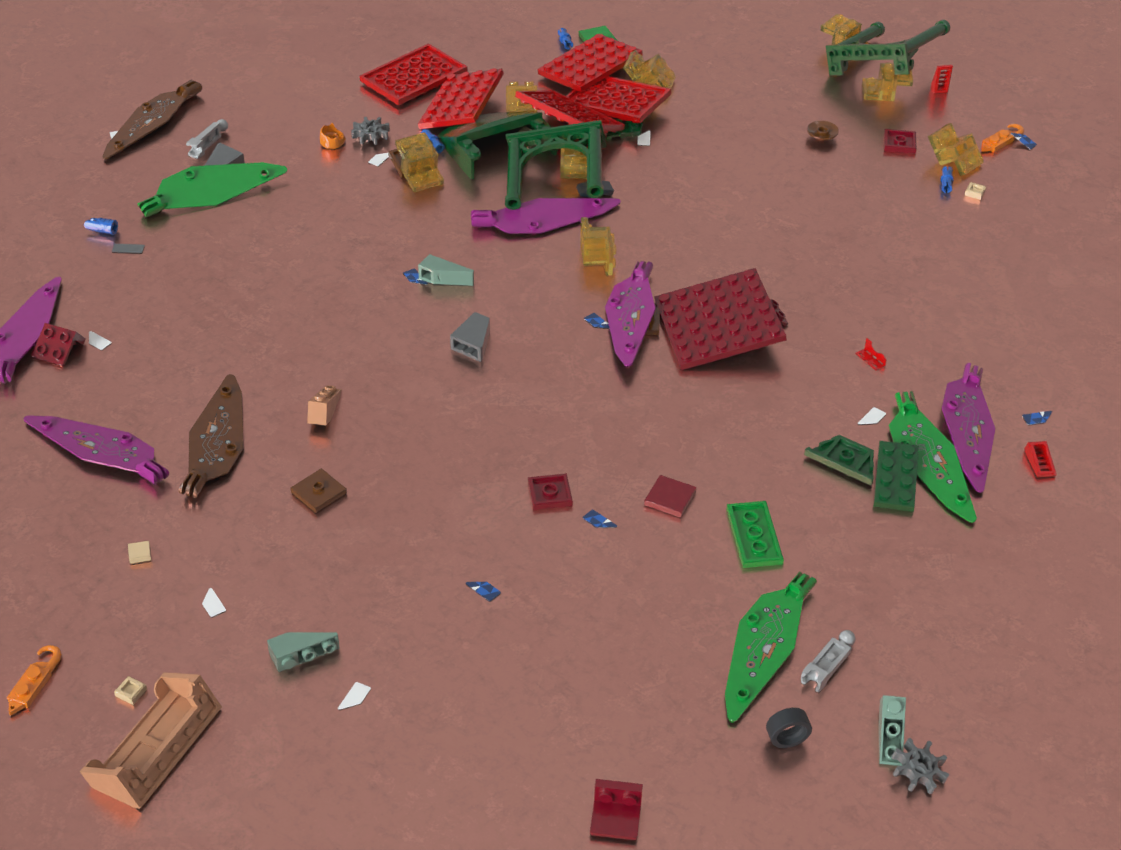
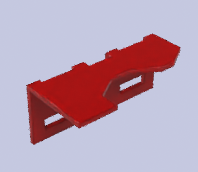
(879, 356)

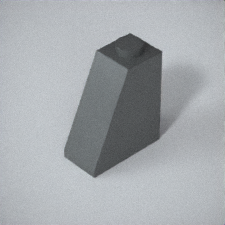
(225, 155)
(472, 337)

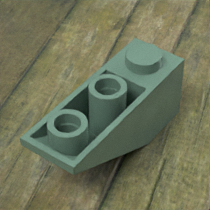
(440, 271)
(299, 647)
(891, 728)

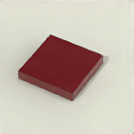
(900, 141)
(550, 491)
(670, 496)

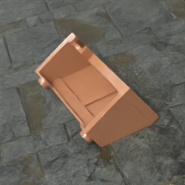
(156, 741)

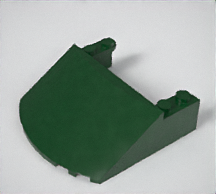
(459, 138)

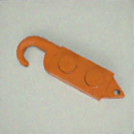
(1001, 138)
(33, 681)

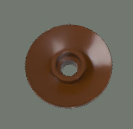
(822, 130)

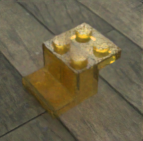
(841, 28)
(649, 71)
(885, 86)
(512, 103)
(955, 149)
(419, 162)
(573, 164)
(597, 246)

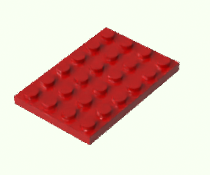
(588, 62)
(412, 74)
(461, 98)
(622, 98)
(566, 109)

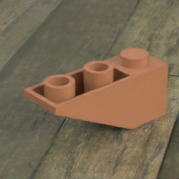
(322, 405)

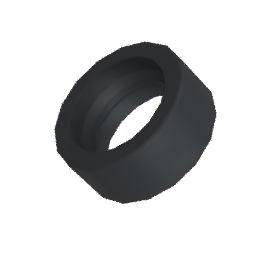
(784, 719)

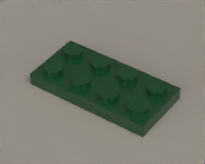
(896, 476)

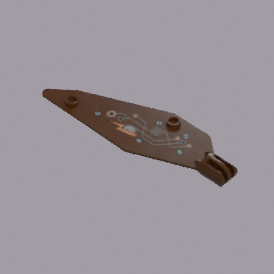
(150, 117)
(215, 438)

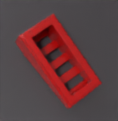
(944, 87)
(1042, 447)

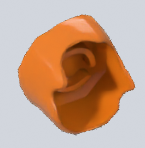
(331, 137)

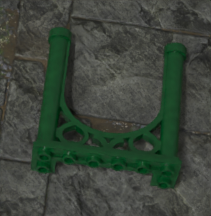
(899, 52)
(555, 138)

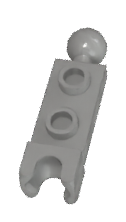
(206, 138)
(828, 660)

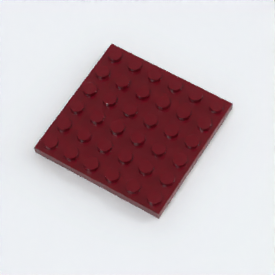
(719, 319)

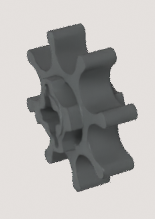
(370, 130)
(920, 766)

